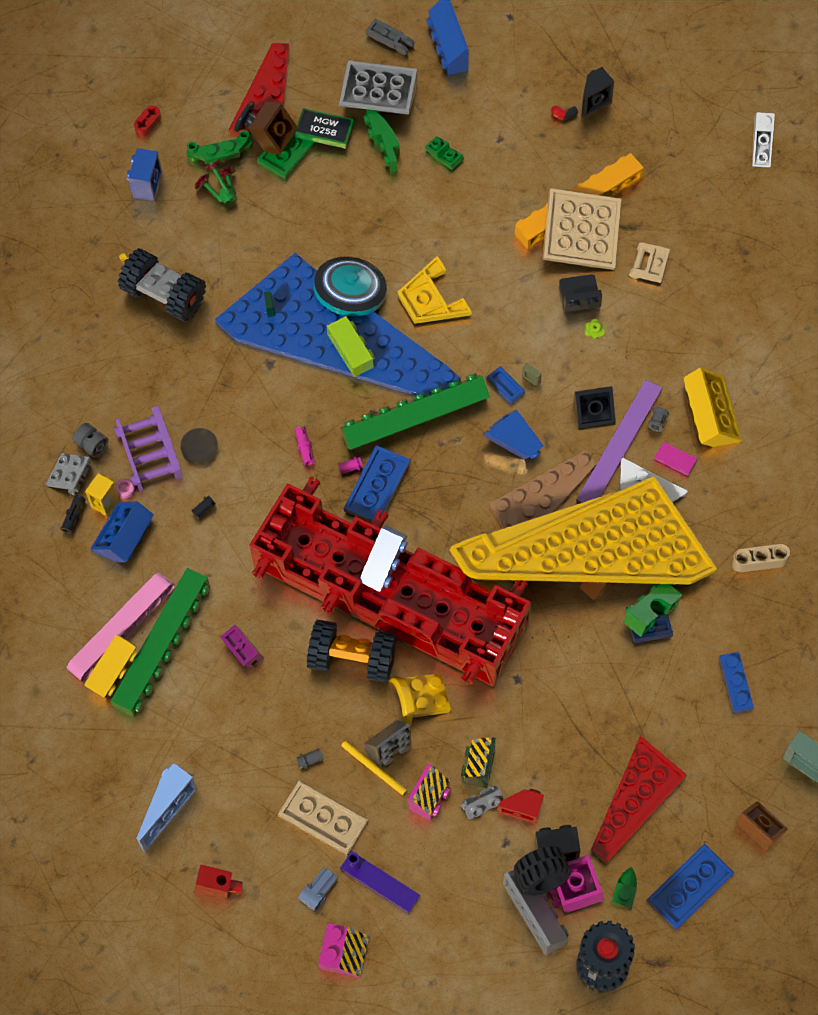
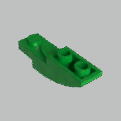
(384, 137)

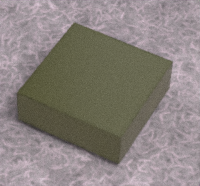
(531, 374)

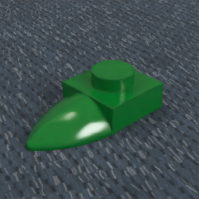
(625, 889)

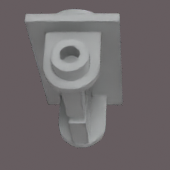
(490, 799)

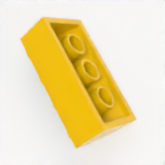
(712, 408)

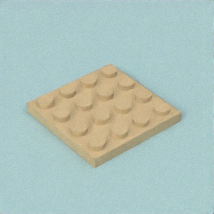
(582, 229)

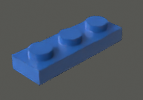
(736, 682)

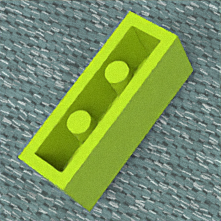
(350, 346)

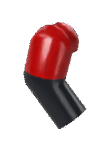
(562, 113)

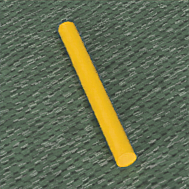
(374, 767)

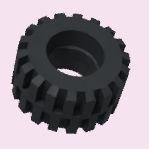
(542, 870)

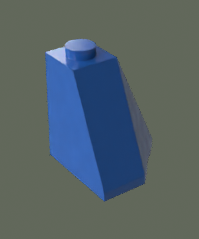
(515, 435)

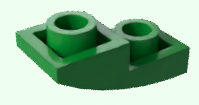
(443, 153)

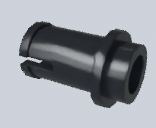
(203, 507)

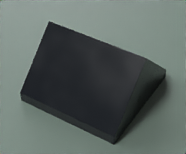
(594, 407)

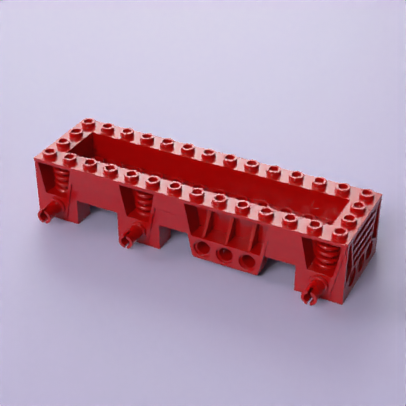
(411, 617)

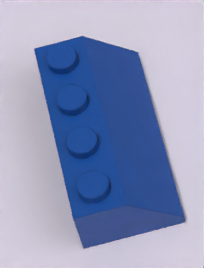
(449, 37)

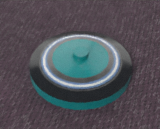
(350, 286)

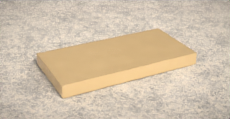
(323, 818)

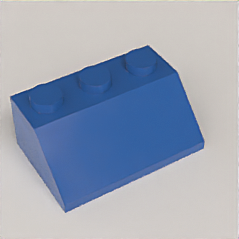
(122, 531)

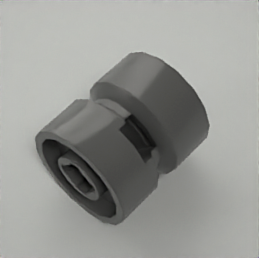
(91, 440)

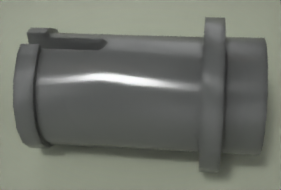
(309, 758)

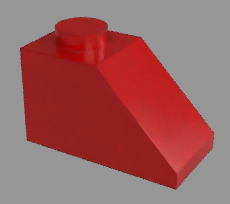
(523, 805)

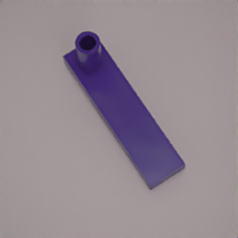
(380, 882)

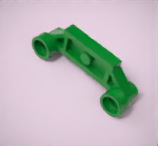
(220, 150)

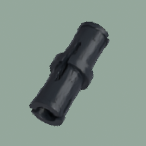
(68, 524)

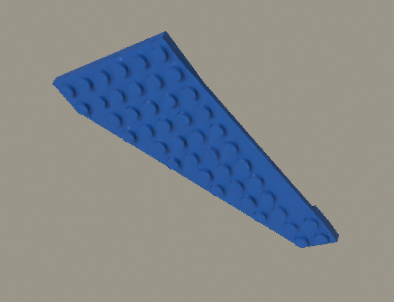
(301, 332)

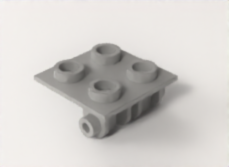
(69, 472)

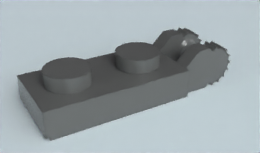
(389, 36)

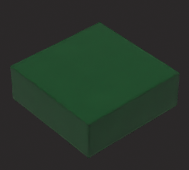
(269, 304)

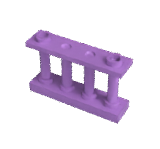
(160, 435)

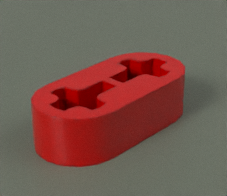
(145, 119)

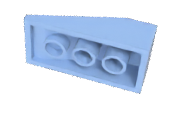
(170, 796)

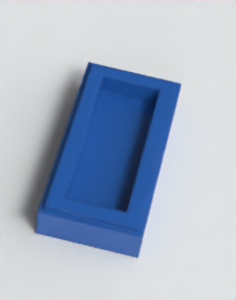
(505, 385)

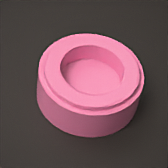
(125, 488)

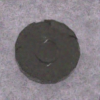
(199, 445)

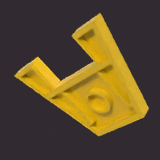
(424, 300)

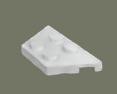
(633, 474)

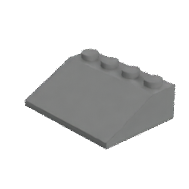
(378, 87)

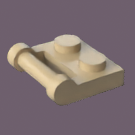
(655, 265)

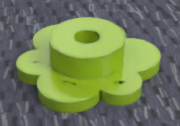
(594, 333)

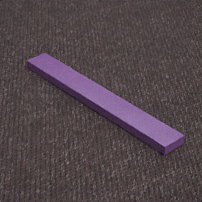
(620, 442)

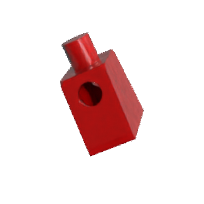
(207, 882)

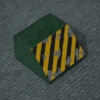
(479, 762)

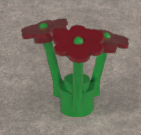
(227, 194)

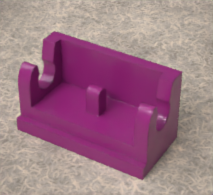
(241, 646)

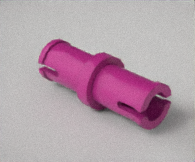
(304, 446)

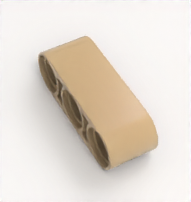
(753, 563)

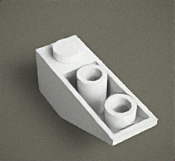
(762, 139)

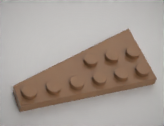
(543, 493)

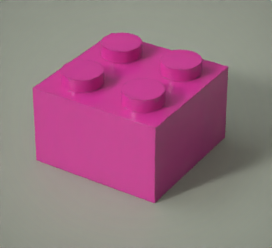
(582, 886)

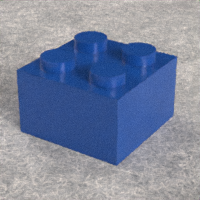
(144, 174)

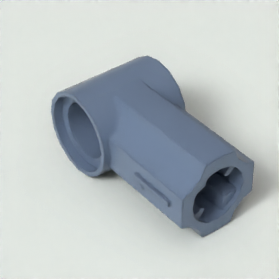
(314, 893)

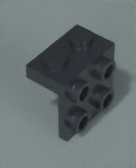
(580, 293)

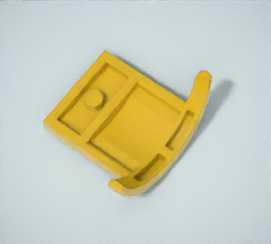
(421, 696)

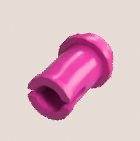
(350, 465)

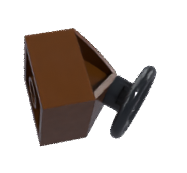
(270, 127)

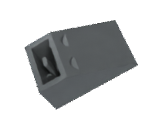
(389, 743)

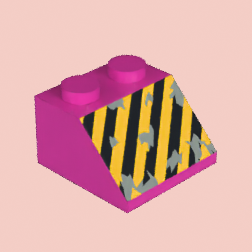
(429, 793)
(343, 950)

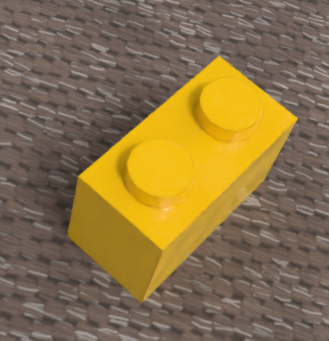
(102, 494)

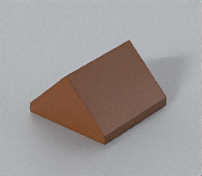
(761, 825)

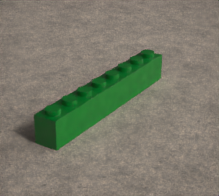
(415, 411)
(160, 642)

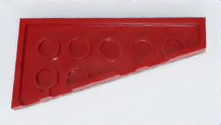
(268, 83)
(641, 791)

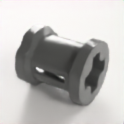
(658, 419)

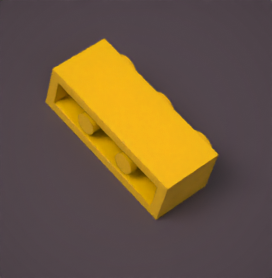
(111, 666)

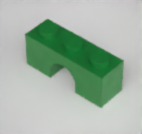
(660, 598)

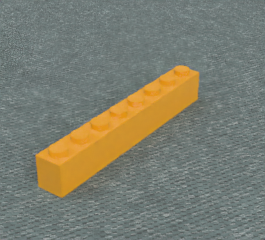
(605, 183)

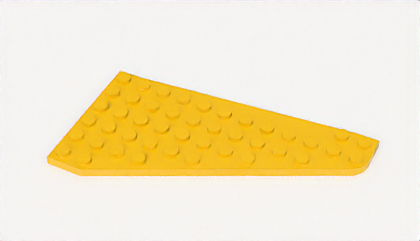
(609, 539)

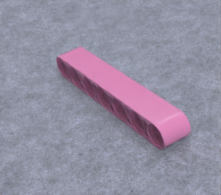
(122, 623)

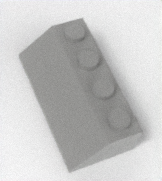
(537, 915)

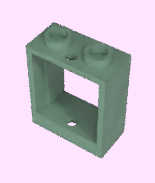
(803, 755)

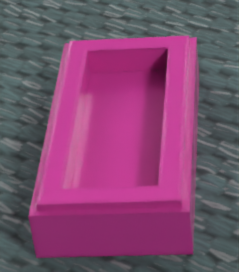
(675, 458)

